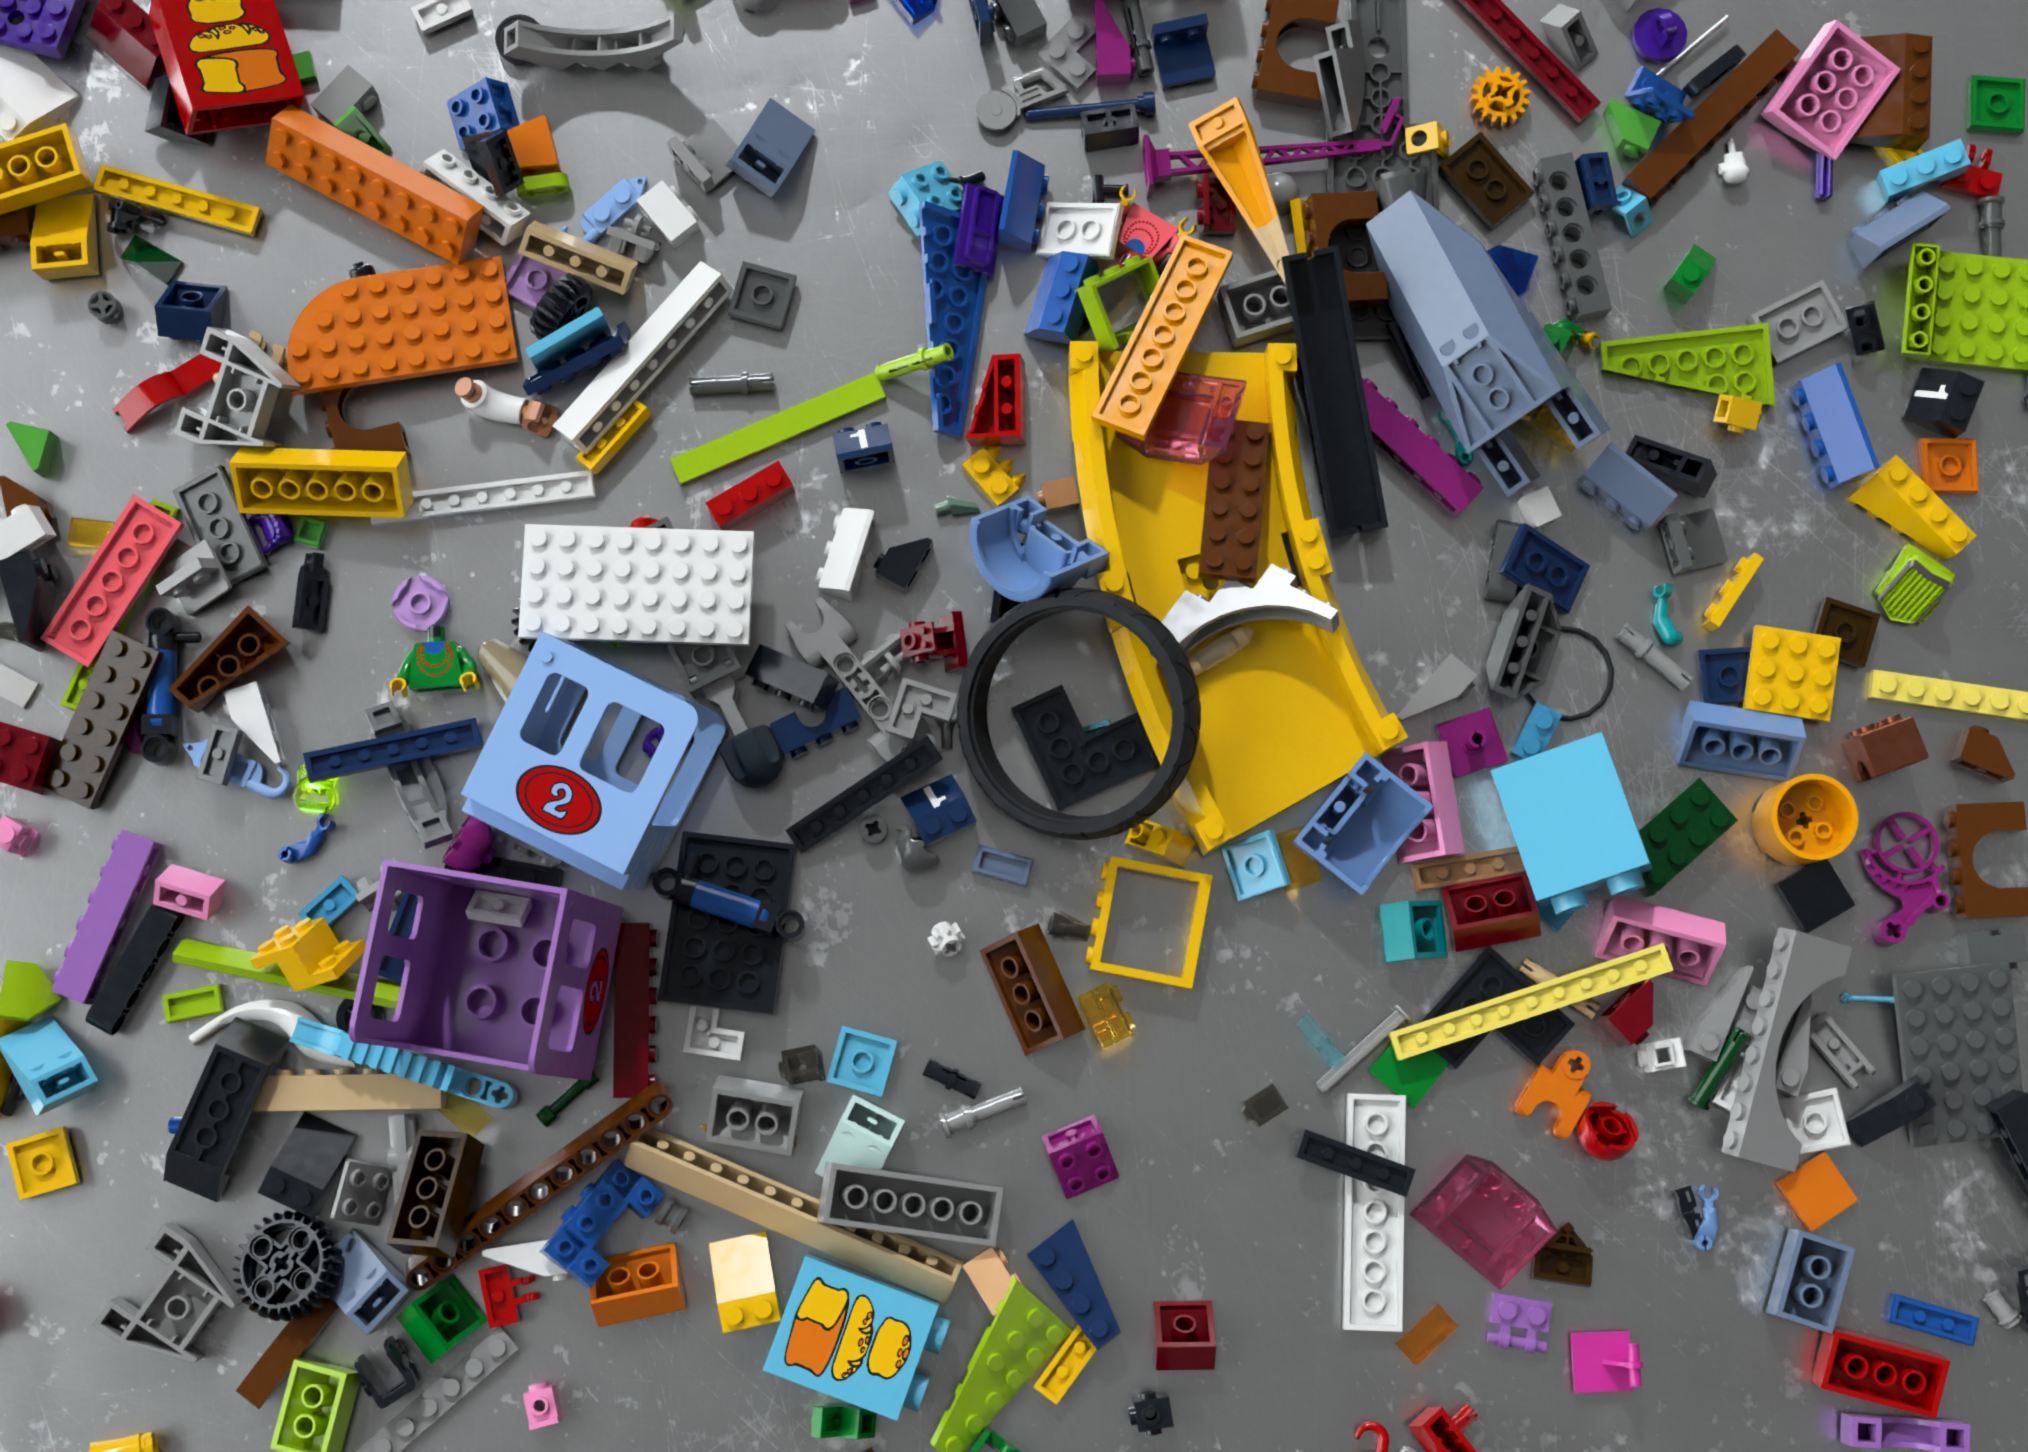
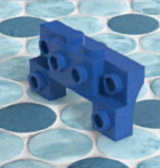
(588, 1221)

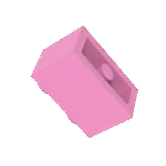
(189, 892)

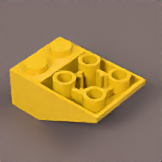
(65, 238)

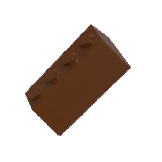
(1032, 989)

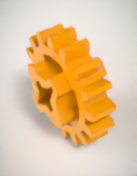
(1496, 107)

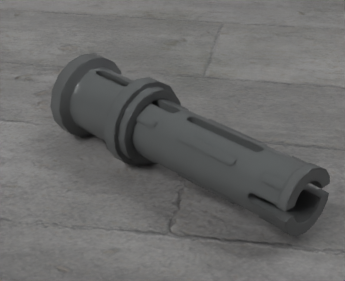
(1992, 224)

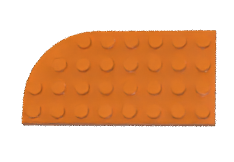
(403, 326)

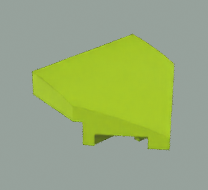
(25, 992)

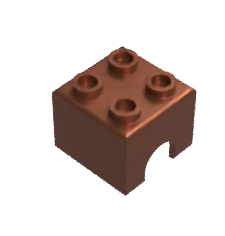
(1884, 747)

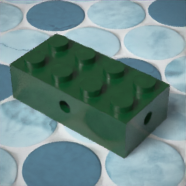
(1682, 832)

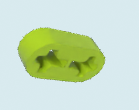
(543, 185)

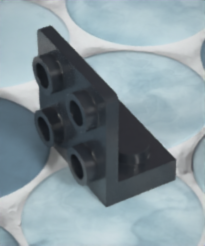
(494, 160)

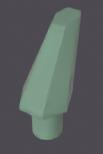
(956, 506)

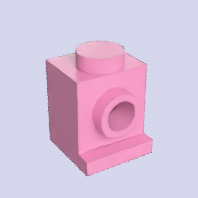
(16, 836)
(552, 1412)

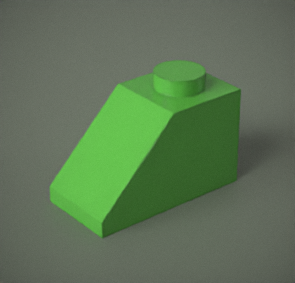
(1630, 128)

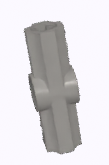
(402, 1137)

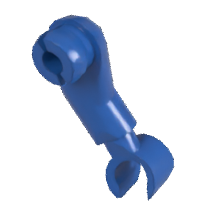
(308, 847)

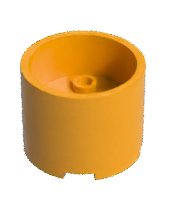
(1827, 814)

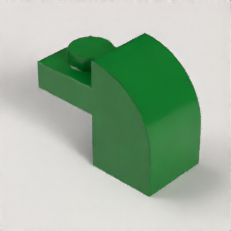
(842, 1421)

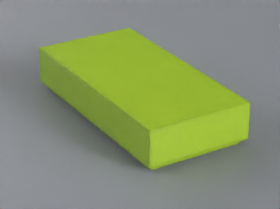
(193, 1003)

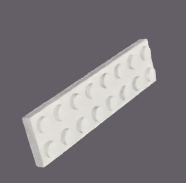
(1374, 1219)

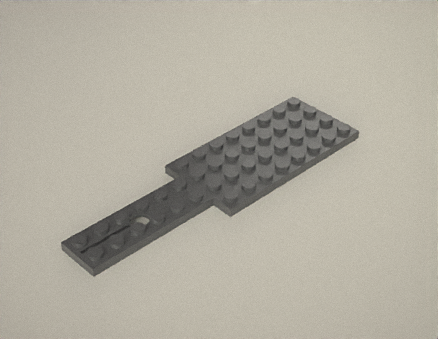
(1384, 80)

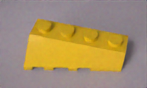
(1912, 508)

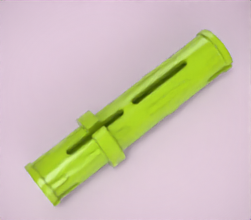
(937, 355)

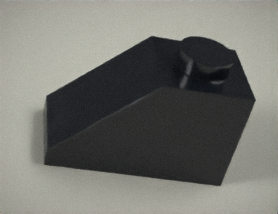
(902, 563)

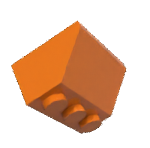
(638, 1285)

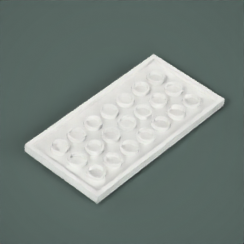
(637, 584)

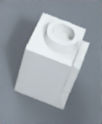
(1648, 1059)

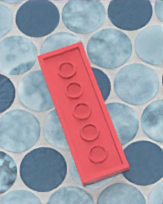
(112, 581)

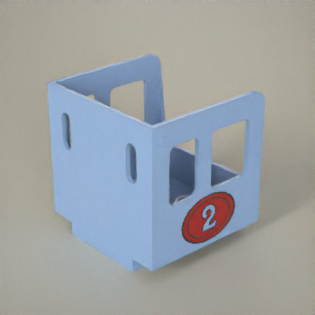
(582, 806)

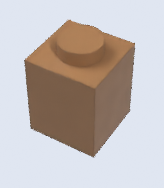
(1059, 495)

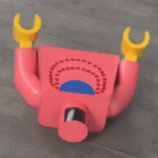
(1146, 233)

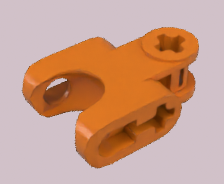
(1561, 1089)

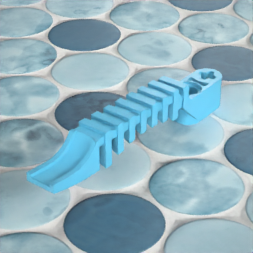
(404, 1064)

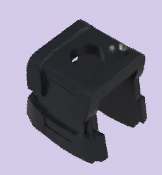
(373, 1386)

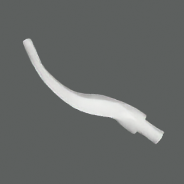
(277, 1011)

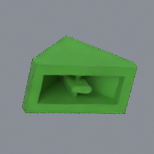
(36, 445)

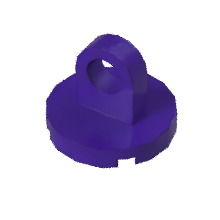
(1659, 35)

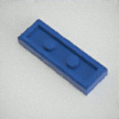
(1932, 1319)

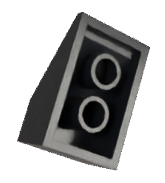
(30, 595)
(308, 1165)

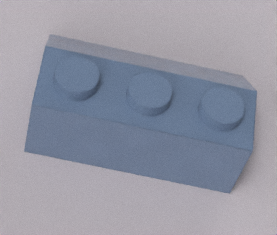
(1895, 226)
(1626, 488)

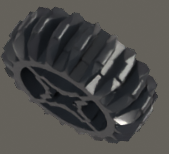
(560, 305)

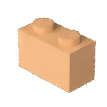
(990, 1276)

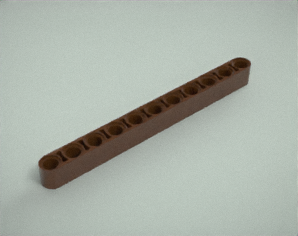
(545, 1173)

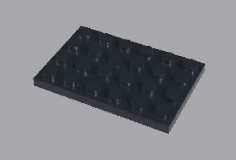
(717, 960)

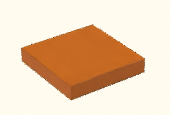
(1949, 465)
(1816, 1191)

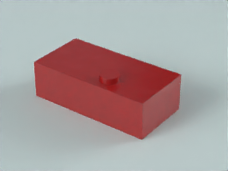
(1881, 1371)

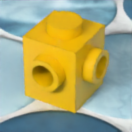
(1738, 413)

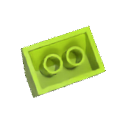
(315, 1408)

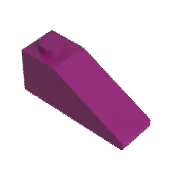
(1111, 49)

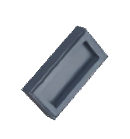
(1002, 865)

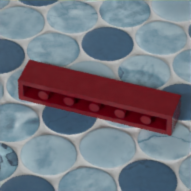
(634, 1009)

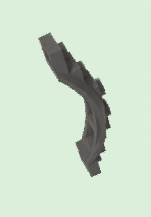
(414, 782)

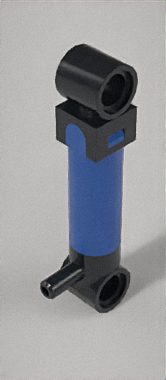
(160, 718)
(760, 915)

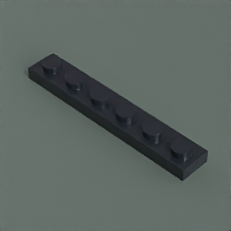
(864, 794)

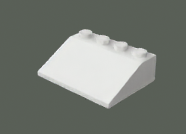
(29, 94)

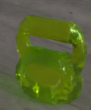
(322, 787)

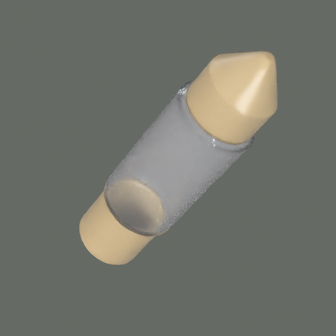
(1220, 649)

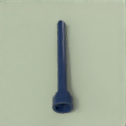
(1143, 103)

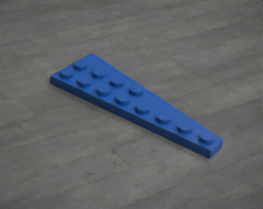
(952, 316)

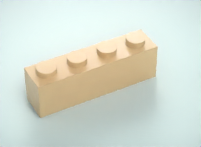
(578, 257)

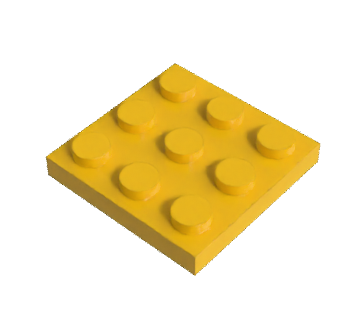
(1792, 673)

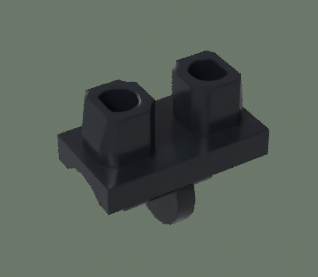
(1865, 328)

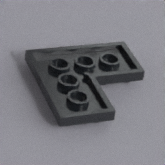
(1079, 763)
(1487, 979)

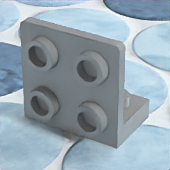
(704, 154)

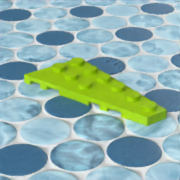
(1709, 361)
(1004, 1360)

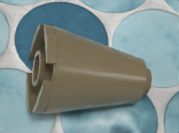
(501, 664)

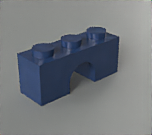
(796, 737)

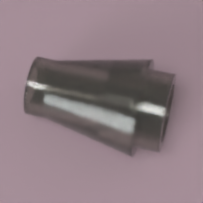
(1066, 927)

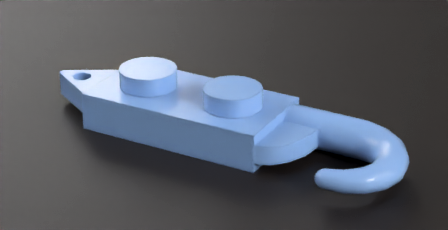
(611, 208)
(245, 772)

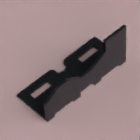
(1684, 1206)

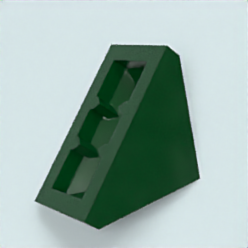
(151, 260)

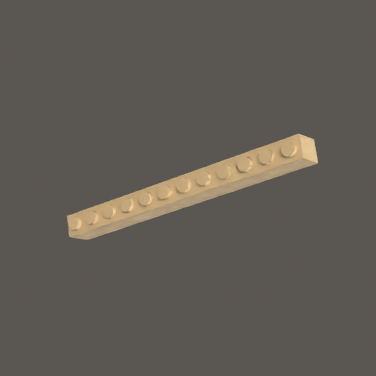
(791, 1213)

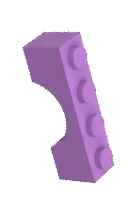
(1904, 1432)

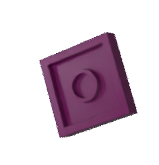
(1472, 742)

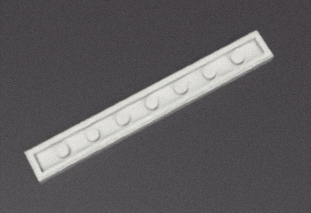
(497, 496)

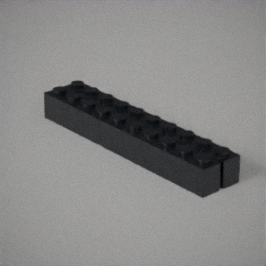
(1334, 391)

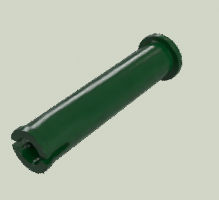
(1720, 1069)

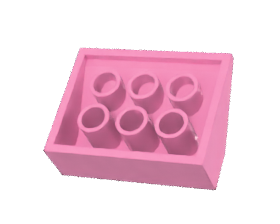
(1830, 90)

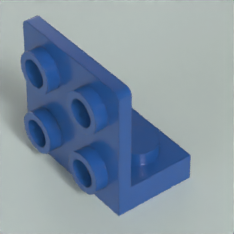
(1658, 97)
(482, 108)

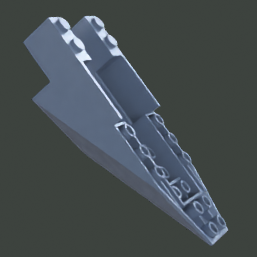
(1475, 338)

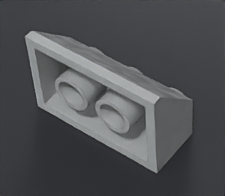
(754, 1114)

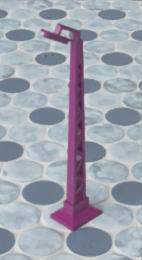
(1158, 164)

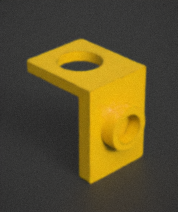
(1437, 139)

